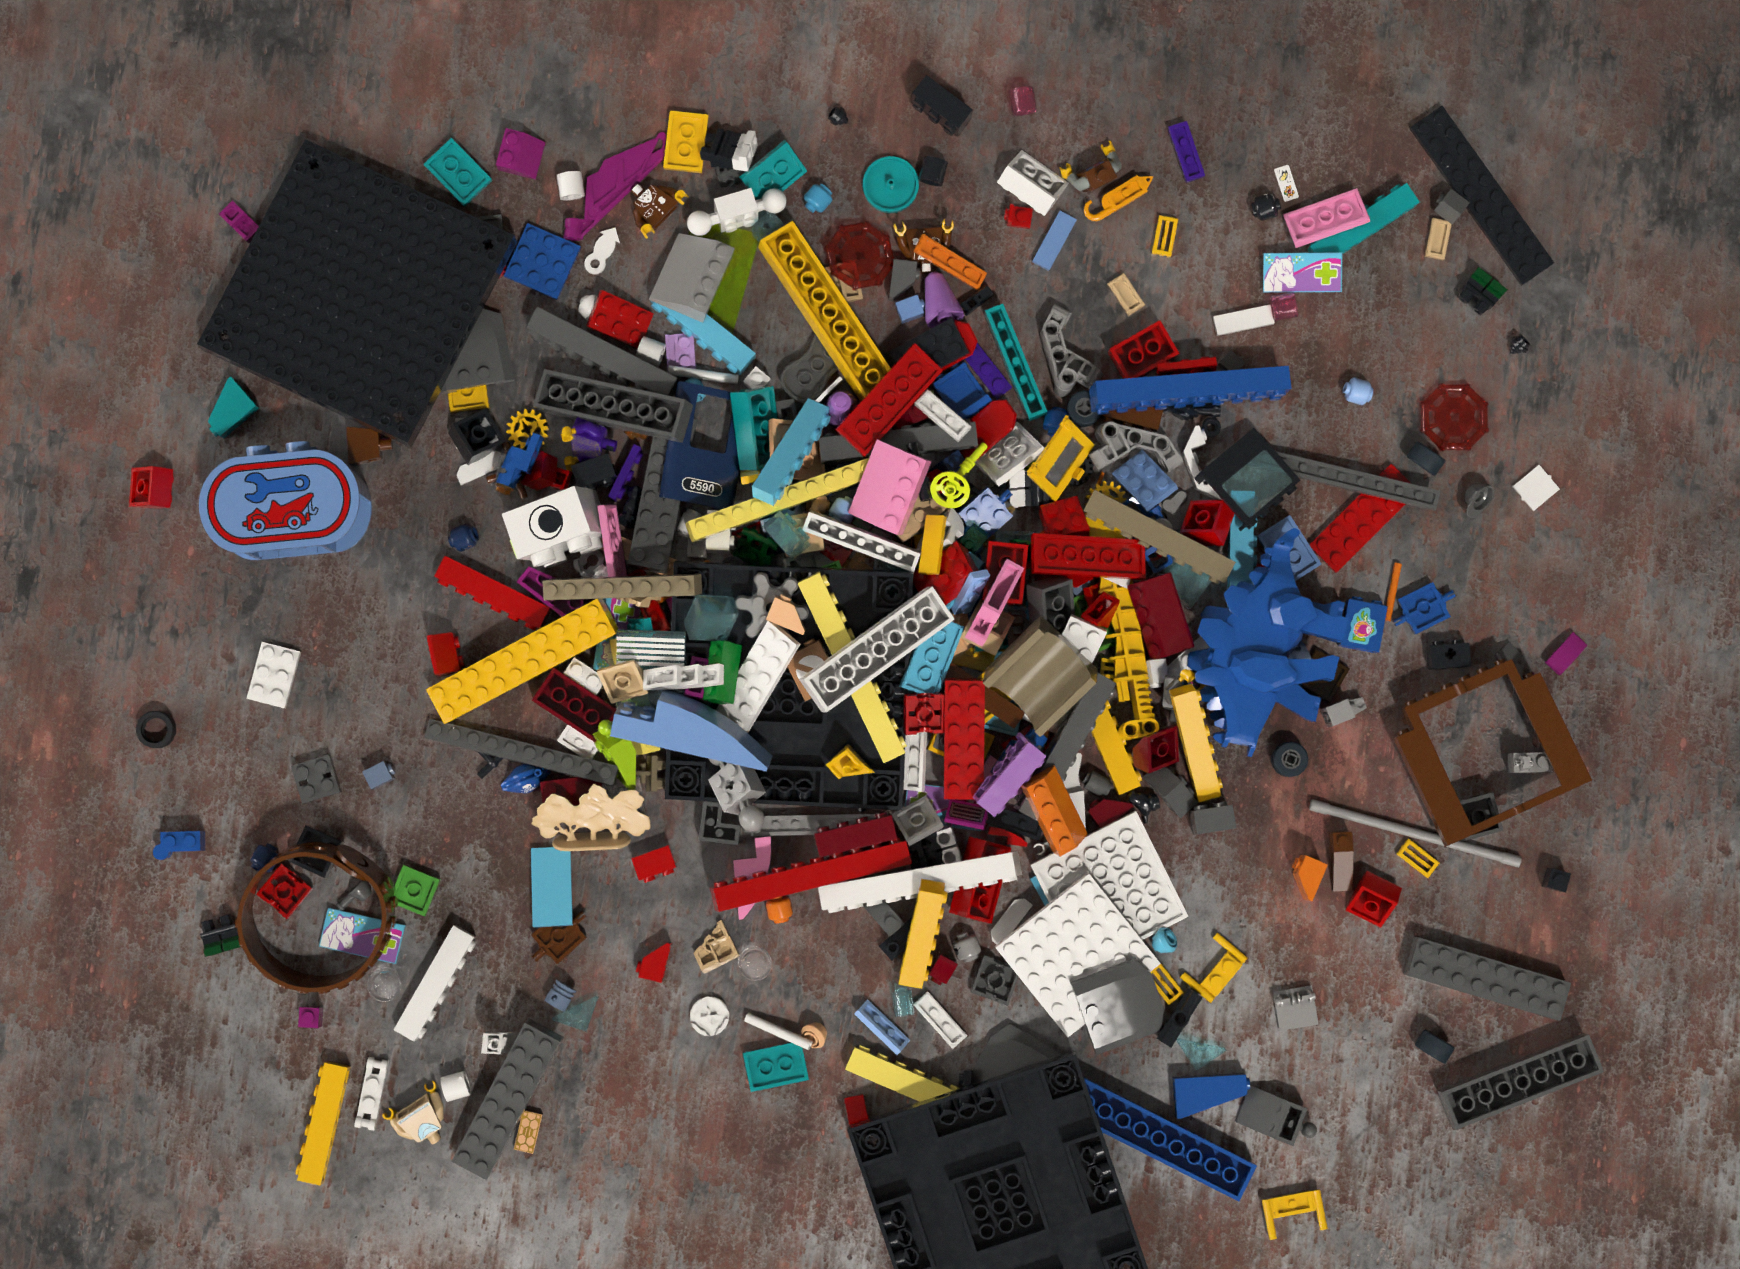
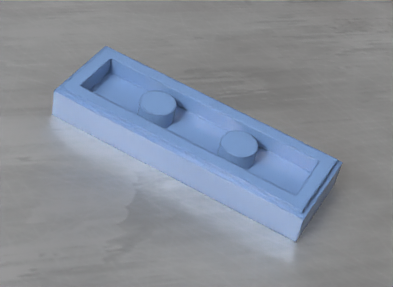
(1054, 240)

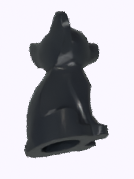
(628, 515)

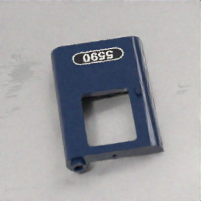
(696, 473)

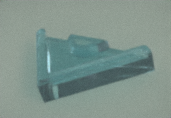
(579, 1015)
(1199, 1053)

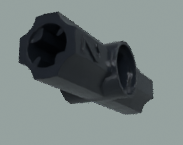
(1186, 1006)

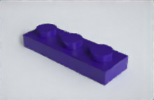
(1186, 152)
(988, 373)
(626, 473)

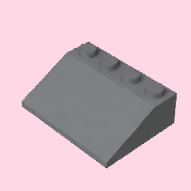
(692, 275)

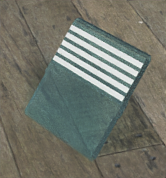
(651, 651)

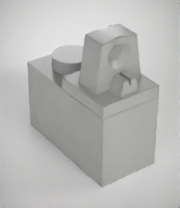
(1342, 711)
(1528, 763)

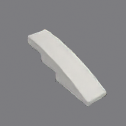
(683, 677)

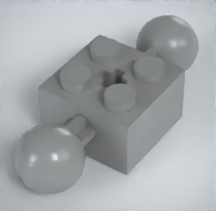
(736, 791)

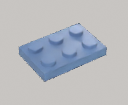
(1144, 480)
(1301, 555)

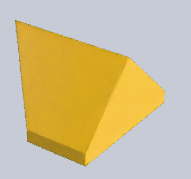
(848, 763)

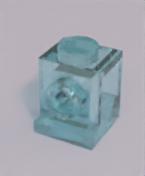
(772, 222)

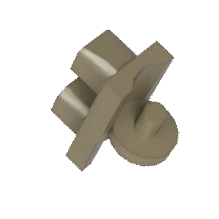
(648, 773)

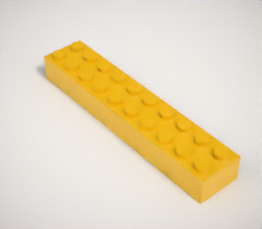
(824, 308)
(523, 660)

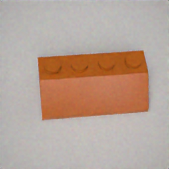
(1054, 811)

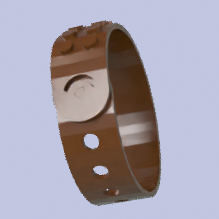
(354, 864)

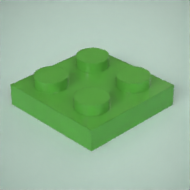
(415, 890)

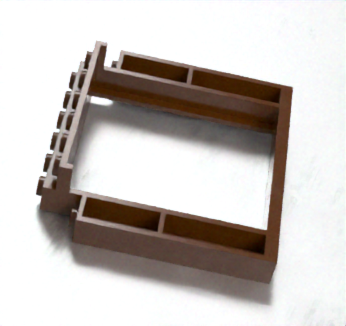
(1431, 776)

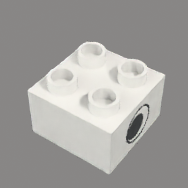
(555, 525)

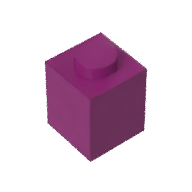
(310, 1017)

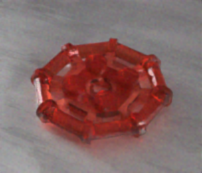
(849, 258)
(1443, 418)

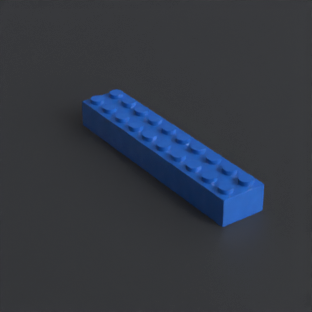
(1189, 389)
(1170, 1142)

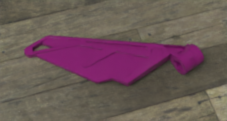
(612, 183)

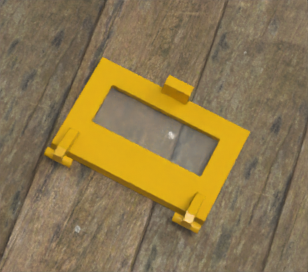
(1061, 459)

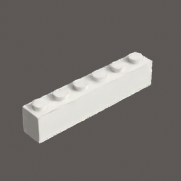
(861, 541)
(435, 982)

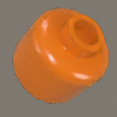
(779, 909)

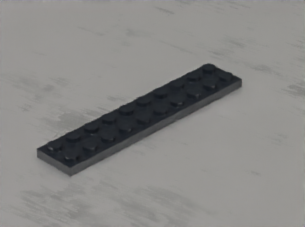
(1487, 200)

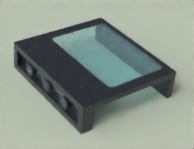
(1250, 478)

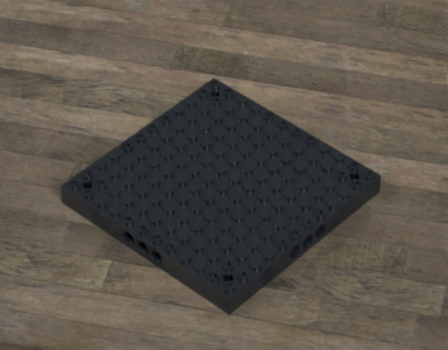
(357, 293)
(788, 726)
(999, 1177)

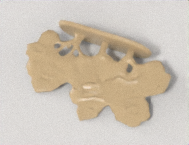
(595, 813)

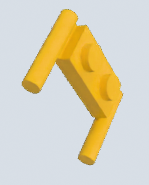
(1220, 974)
(1291, 1205)

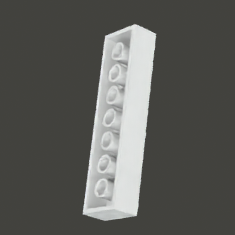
(876, 649)

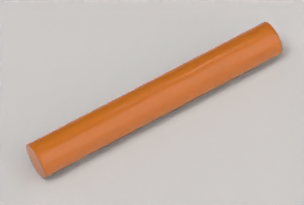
(1392, 590)

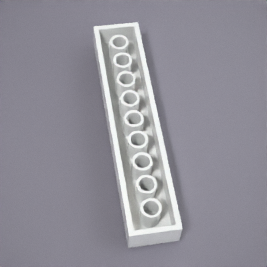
(906, 883)

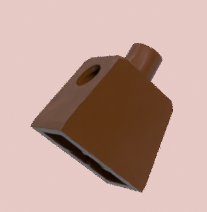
(365, 445)

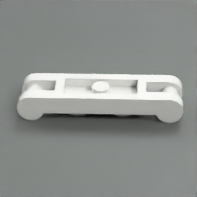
(371, 1093)

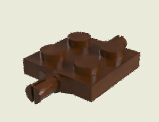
(559, 940)

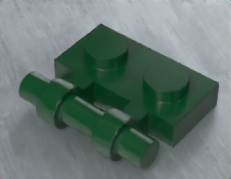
(752, 553)

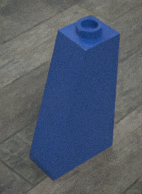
(1203, 1092)

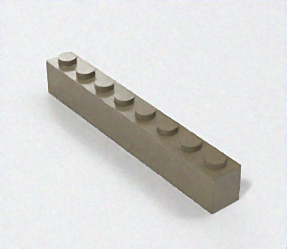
(1159, 536)
(622, 587)

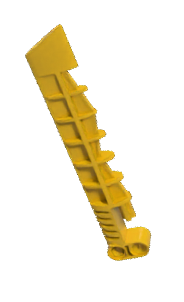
(1129, 650)

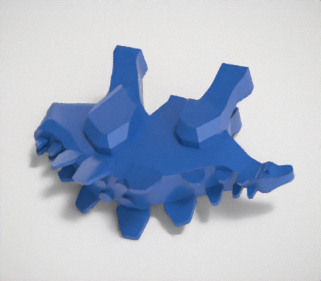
(1251, 644)

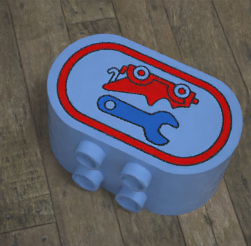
(285, 503)

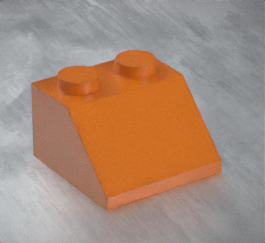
(1308, 875)

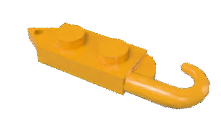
(1120, 197)

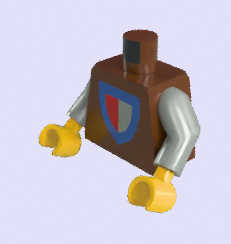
(1097, 174)

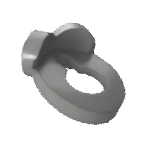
(579, 563)

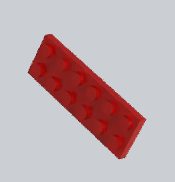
(889, 399)
(1356, 525)
(1087, 556)

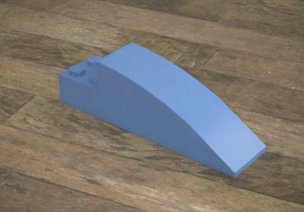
(689, 728)

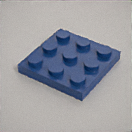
(542, 261)

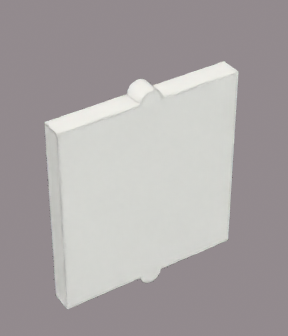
(1536, 487)

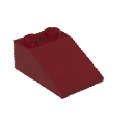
(569, 788)

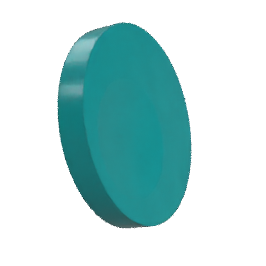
(890, 184)

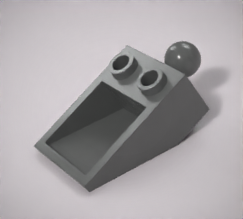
(1270, 1115)

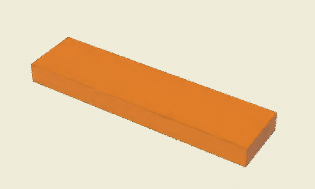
(950, 262)

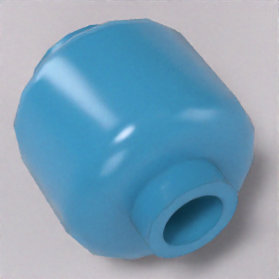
(818, 198)

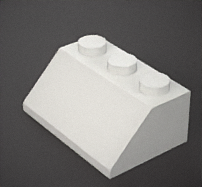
(1032, 182)

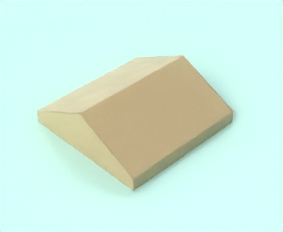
(622, 681)

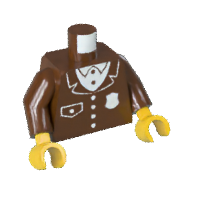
(655, 206)
(908, 239)

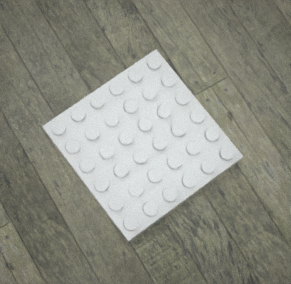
(1125, 869)
(1068, 941)

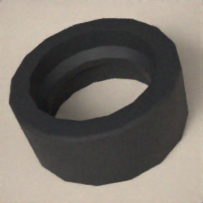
(171, 729)

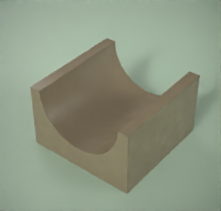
(1042, 674)

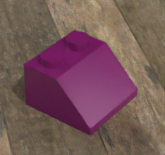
(520, 154)

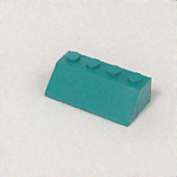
(750, 416)

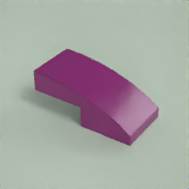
(239, 221)
(1566, 653)

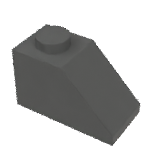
(903, 277)
(885, 917)

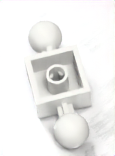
(736, 211)

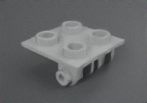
(1295, 1008)

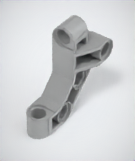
(1071, 366)
(1118, 444)

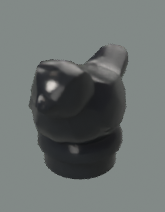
(1144, 803)

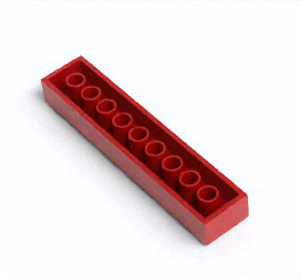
(811, 875)

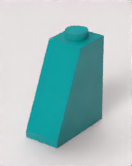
(231, 409)

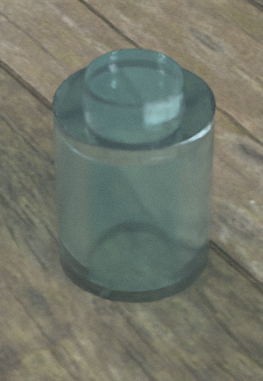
(903, 1002)

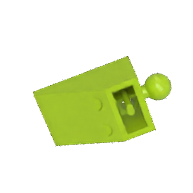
(618, 753)

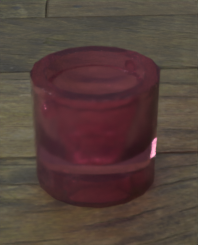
(1022, 101)
(1284, 306)

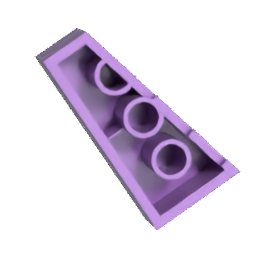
(1009, 775)

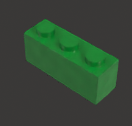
(729, 656)

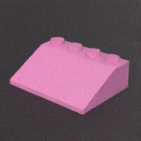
(889, 487)

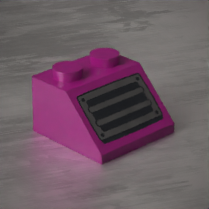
(966, 814)

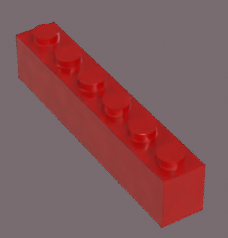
(492, 592)

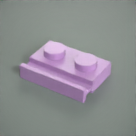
(680, 351)

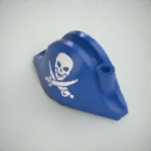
(524, 779)

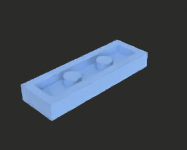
(970, 592)
(882, 1027)

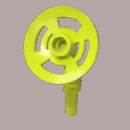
(953, 483)

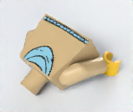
(420, 1118)

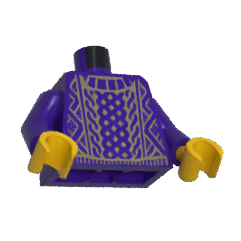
(587, 441)

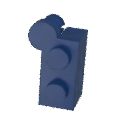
(179, 842)

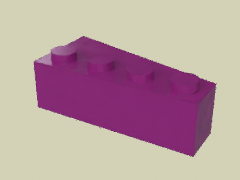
(533, 582)

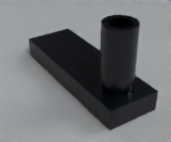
(897, 942)

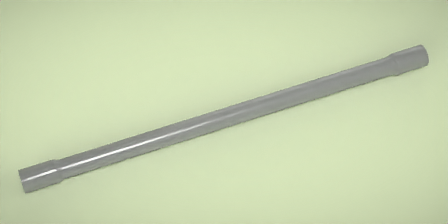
(1326, 808)

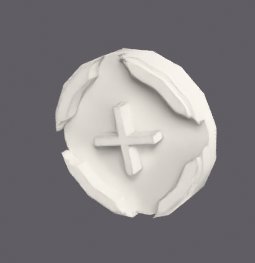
(709, 1016)

